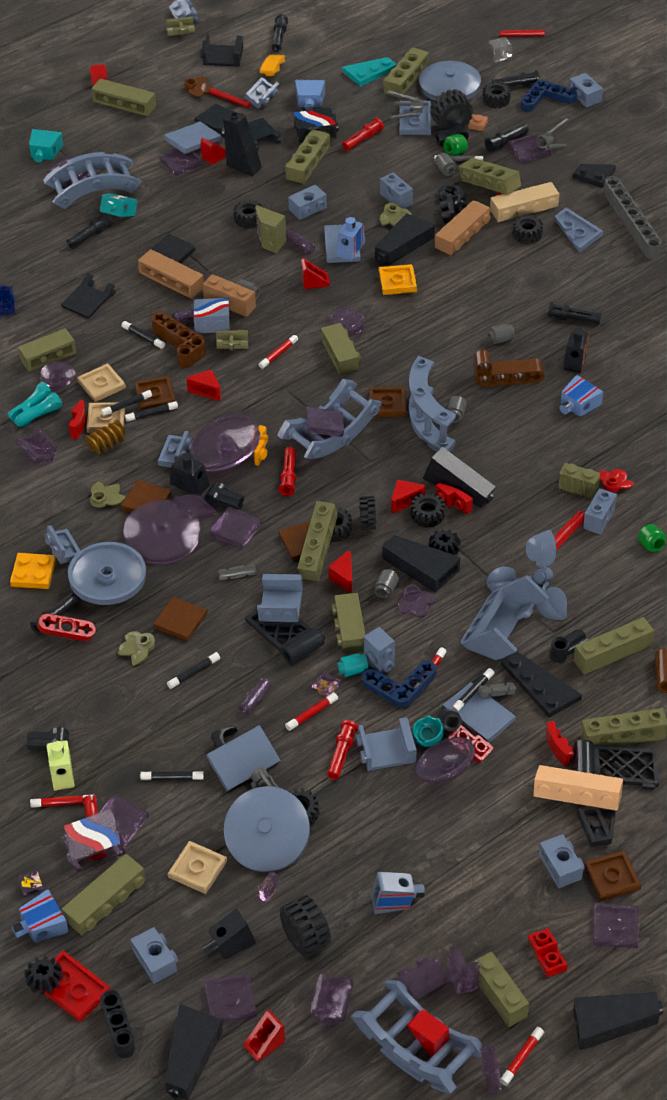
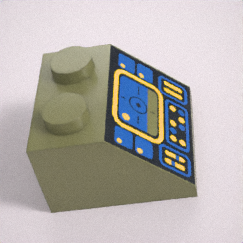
(270, 229)

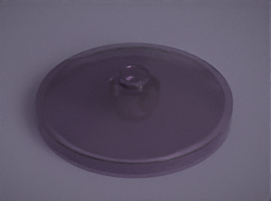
(225, 442)
(161, 532)

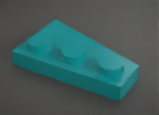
(368, 71)

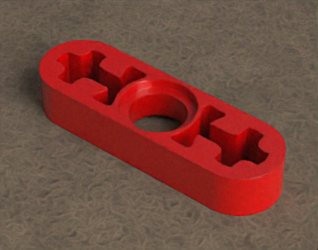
(80, 635)

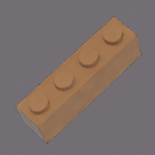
(462, 227)
(171, 273)

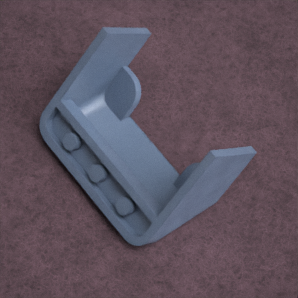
(499, 615)

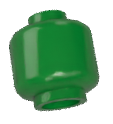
(455, 145)
(652, 538)

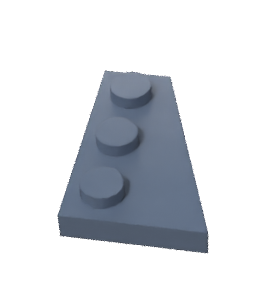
(577, 229)

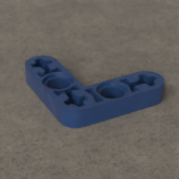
(545, 89)
(399, 690)

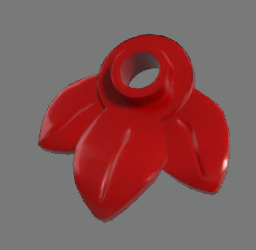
(615, 480)

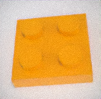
(397, 279)
(33, 571)

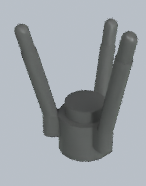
(416, 105)
(547, 139)
(261, 778)

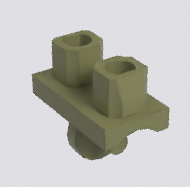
(180, 26)
(232, 339)

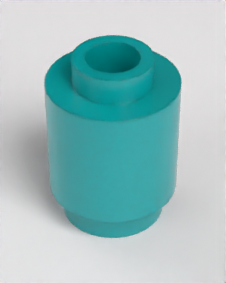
(352, 664)

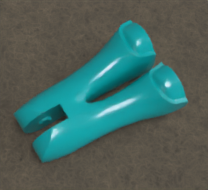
(38, 404)

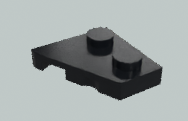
(594, 173)
(597, 824)

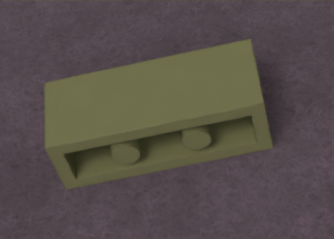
(340, 348)
(47, 350)
(349, 622)
(502, 990)

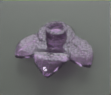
(415, 601)

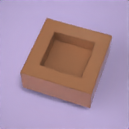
(478, 122)

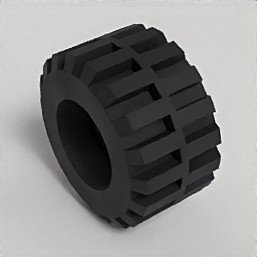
(451, 101)
(305, 925)

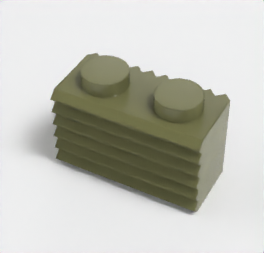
(579, 480)

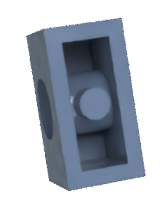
(587, 89)
(396, 190)
(307, 202)
(600, 511)
(379, 650)
(565, 871)
(156, 966)

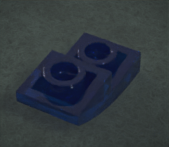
(7, 302)

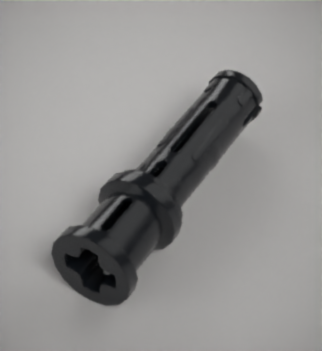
(279, 29)
(522, 79)
(501, 138)
(95, 227)
(565, 312)
(60, 609)

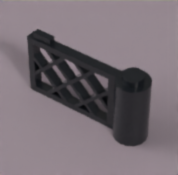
(298, 644)
(588, 761)

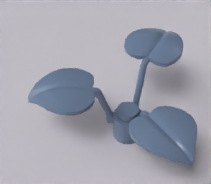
(543, 551)

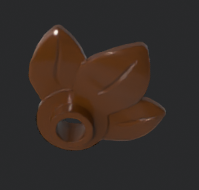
(197, 86)

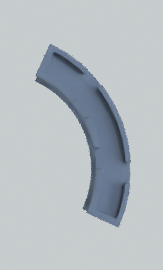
(89, 163)
(425, 409)
(321, 447)
(404, 1057)

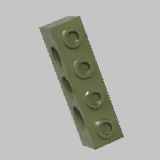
(406, 71)
(307, 156)
(490, 176)
(317, 541)
(626, 728)

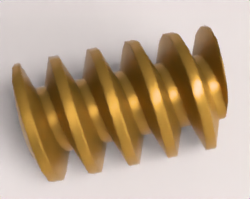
(105, 437)

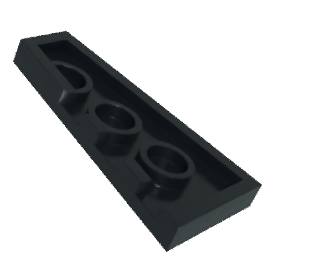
(541, 686)

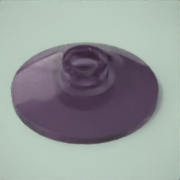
(57, 374)

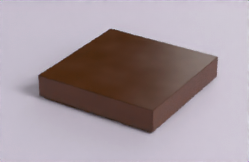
(161, 392)
(392, 401)
(142, 493)
(294, 539)
(180, 619)
(612, 875)

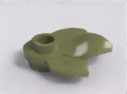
(392, 216)
(106, 495)
(136, 646)

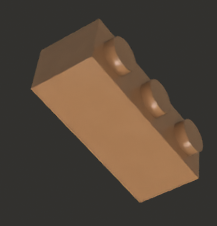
(240, 298)

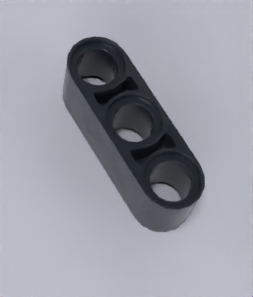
(121, 1032)

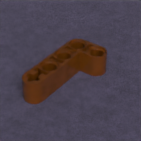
(188, 342)
(505, 372)

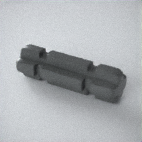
(237, 572)
(496, 690)

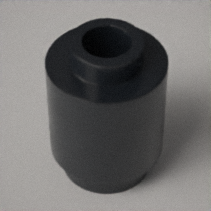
(454, 722)

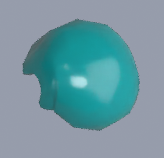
(428, 731)

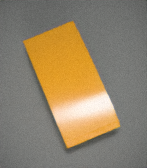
(271, 64)
(261, 452)

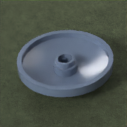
(449, 75)
(107, 573)
(266, 829)

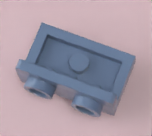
(183, 9)
(261, 93)
(174, 448)
(62, 544)

